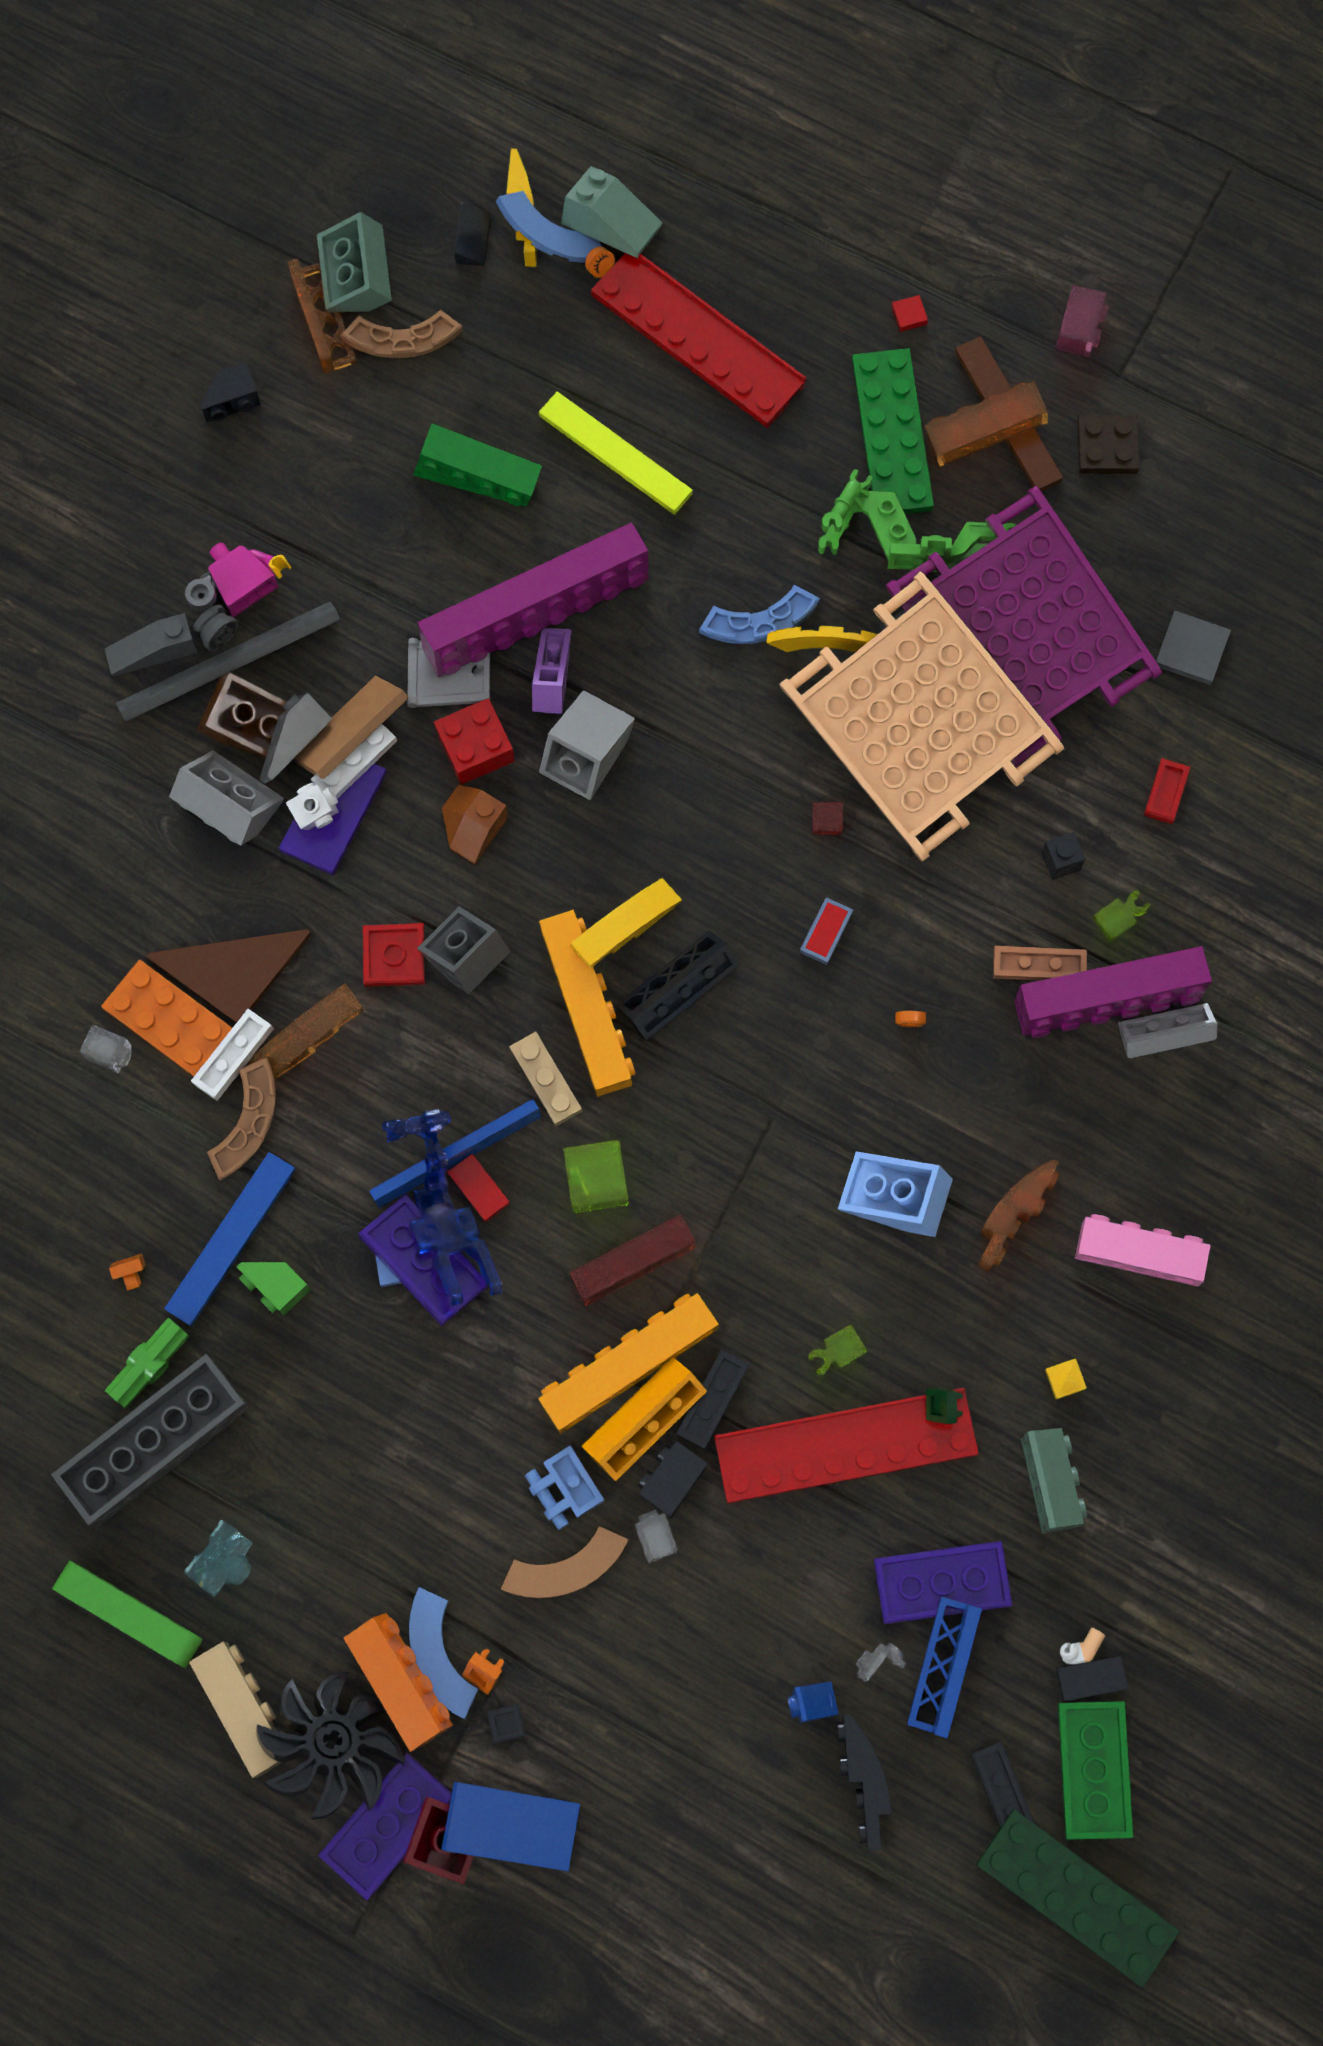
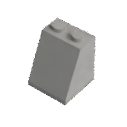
(585, 744)

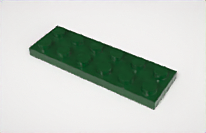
(1077, 1898)

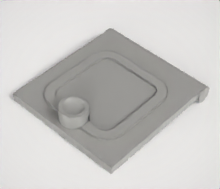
(455, 689)

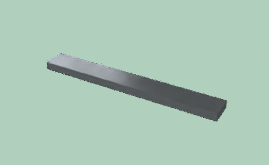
(227, 661)

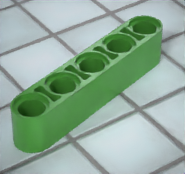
(127, 1614)

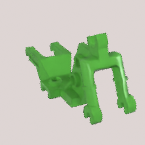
(895, 531)

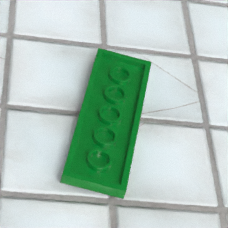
(893, 427)

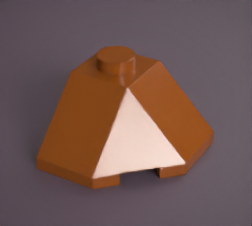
(472, 821)

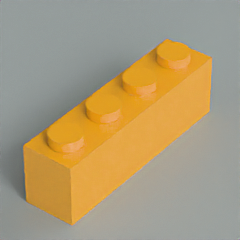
(644, 1418)

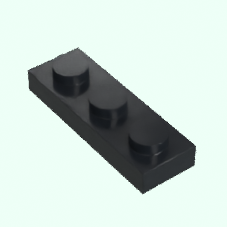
(708, 1410)

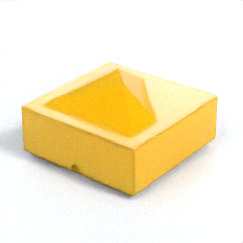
(1065, 1379)

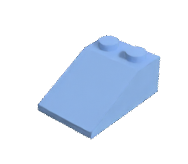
(896, 1192)

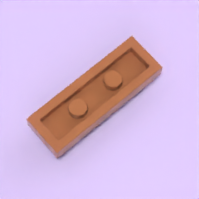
(1036, 963)

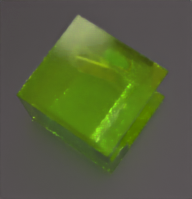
(596, 1176)

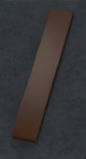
(1027, 446)

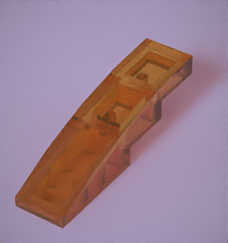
(309, 1031)

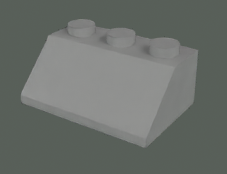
(225, 797)

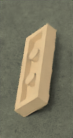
(545, 1079)

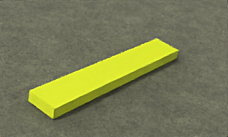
(615, 453)

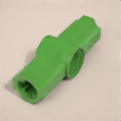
(147, 1363)

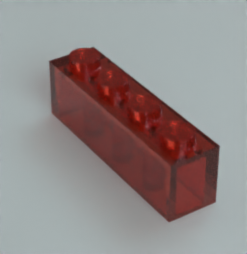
(632, 1260)

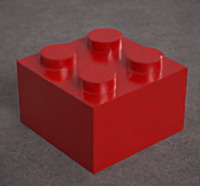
(474, 741)

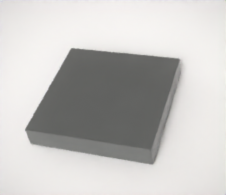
(1192, 647)

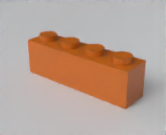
(398, 1681)

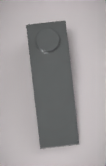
(152, 645)
(293, 731)

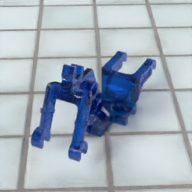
(441, 1225)

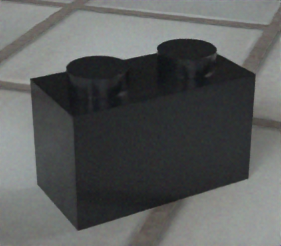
(672, 1479)

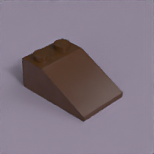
(242, 715)

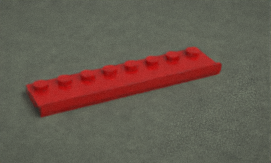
(699, 337)
(840, 1447)

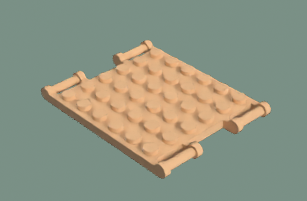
(921, 716)

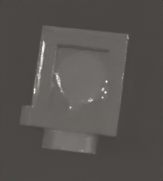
(870, 1662)

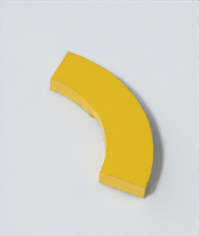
(830, 636)

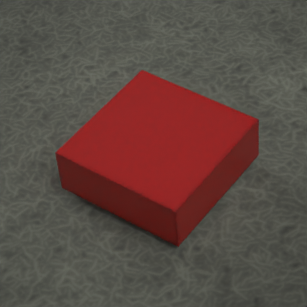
(909, 313)

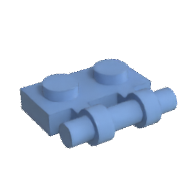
(573, 1482)

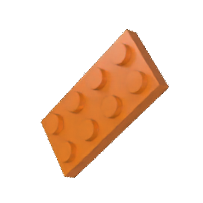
(166, 1017)

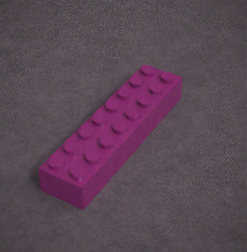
(534, 600)

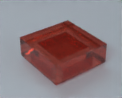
(827, 818)

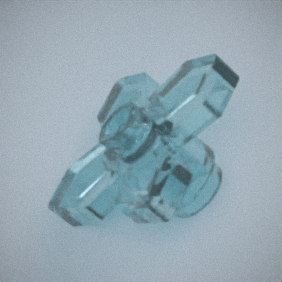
(221, 1560)

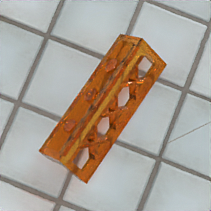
(311, 315)

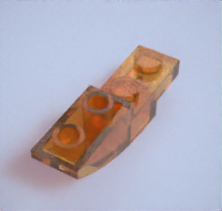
(1021, 1202)

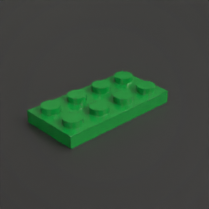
(1095, 1770)

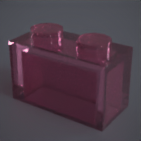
(1081, 320)

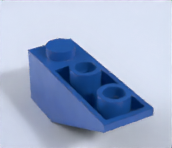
(813, 1702)

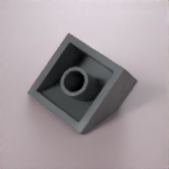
(464, 949)

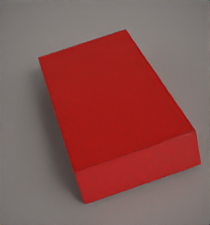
(1167, 791)
(478, 1188)

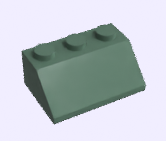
(354, 265)
(1053, 1480)

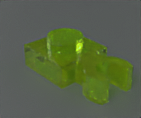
(1119, 918)
(841, 1347)

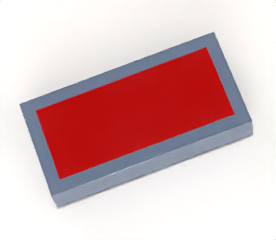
(826, 931)

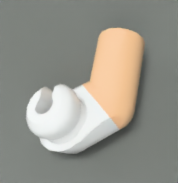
(1083, 1651)

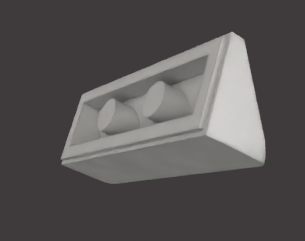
(1168, 1030)

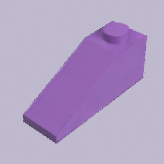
(551, 671)

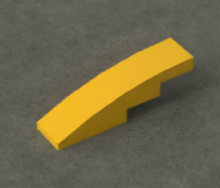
(518, 182)
(625, 922)

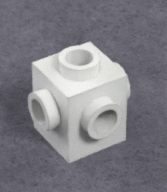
(311, 815)

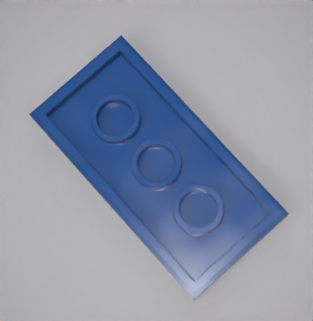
(510, 1826)

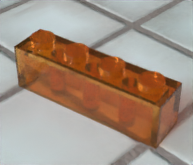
(986, 423)

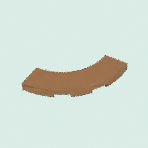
(402, 343)
(253, 1123)
(567, 1575)

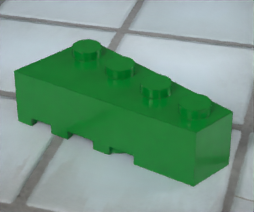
(476, 467)

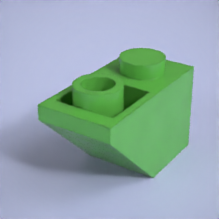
(277, 1283)

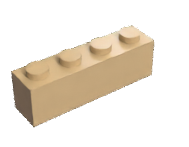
(236, 1703)

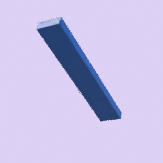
(458, 1151)
(230, 1239)

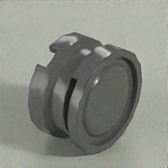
(214, 627)

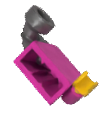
(238, 576)

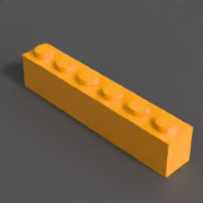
(587, 1007)
(628, 1363)

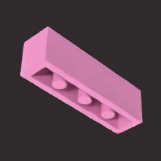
(1142, 1250)

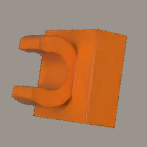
(128, 1269)
(482, 1672)

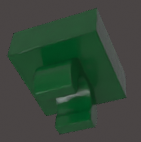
(942, 1405)

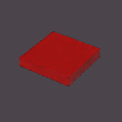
(393, 955)

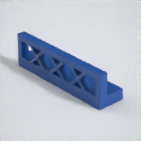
(956, 1670)

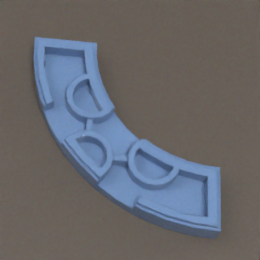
(542, 232)
(753, 628)
(430, 1653)

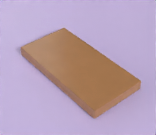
(350, 727)

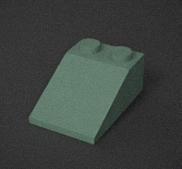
(609, 213)

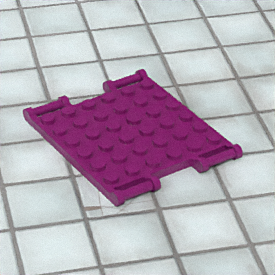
(1040, 613)

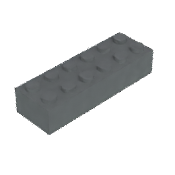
(150, 1441)

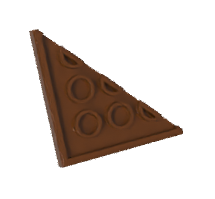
(232, 972)

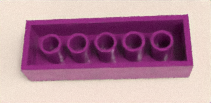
(1112, 992)

